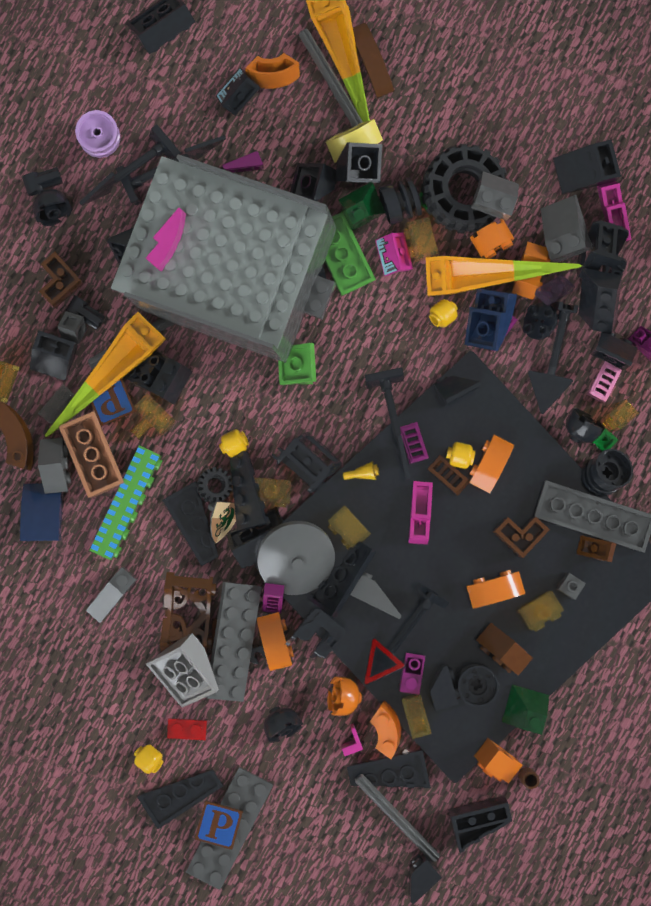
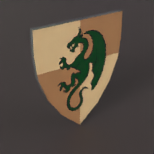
(222, 519)

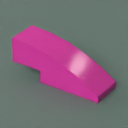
(613, 205)
(167, 239)
(420, 512)

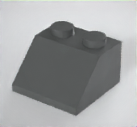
(495, 196)

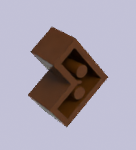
(63, 282)
(522, 539)
(505, 650)

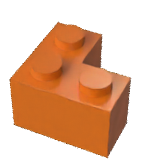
(497, 761)

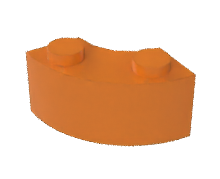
(273, 72)
(527, 287)
(491, 464)
(495, 590)
(274, 640)
(388, 729)

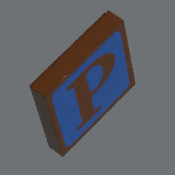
(113, 404)
(218, 824)

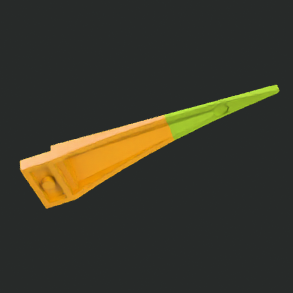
(336, 30)
(460, 274)
(130, 348)

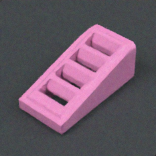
(595, 394)

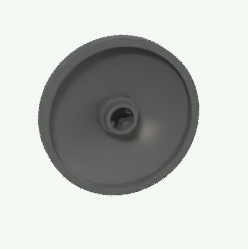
(296, 557)

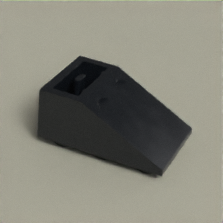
(587, 167)
(160, 376)

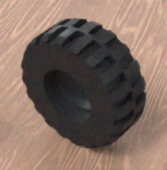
(436, 191)

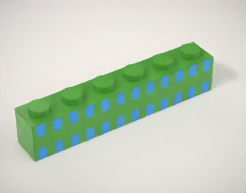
(125, 503)

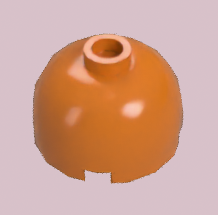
(344, 696)

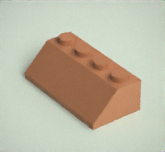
(91, 455)

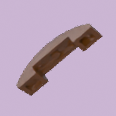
(372, 61)

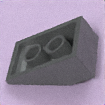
(565, 229)

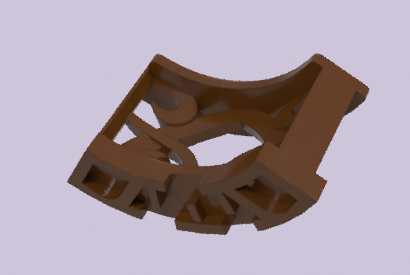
(18, 438)
(173, 588)

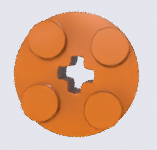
(492, 238)

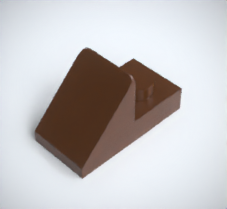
(596, 548)

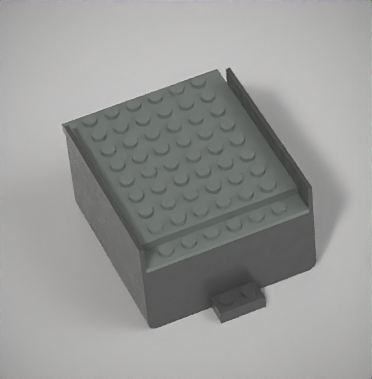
(241, 261)

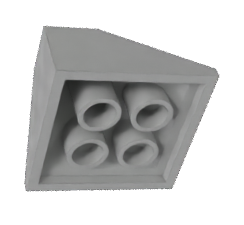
(185, 671)

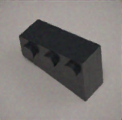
(478, 819)

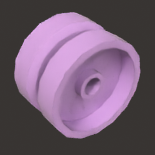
(87, 134)

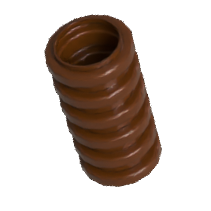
(522, 775)

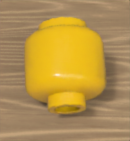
(443, 313)
(233, 443)
(461, 455)
(148, 759)

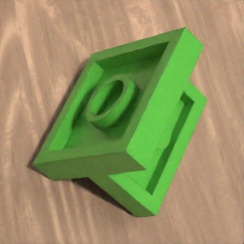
(299, 366)

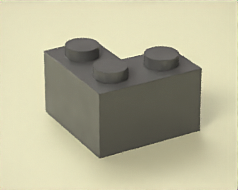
(54, 465)

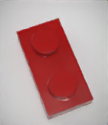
(186, 729)

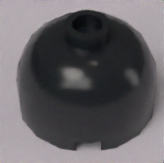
(51, 206)
(583, 427)
(281, 723)

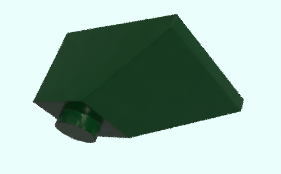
(361, 206)
(526, 709)

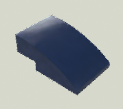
(489, 319)
(40, 514)

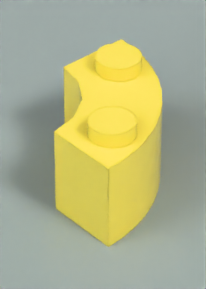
(362, 133)

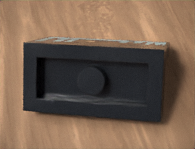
(237, 92)

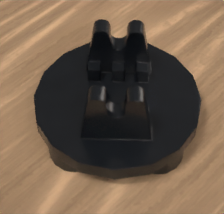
(538, 329)

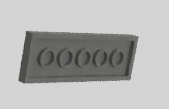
(594, 516)
(234, 639)
(244, 793)

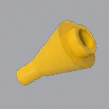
(367, 471)

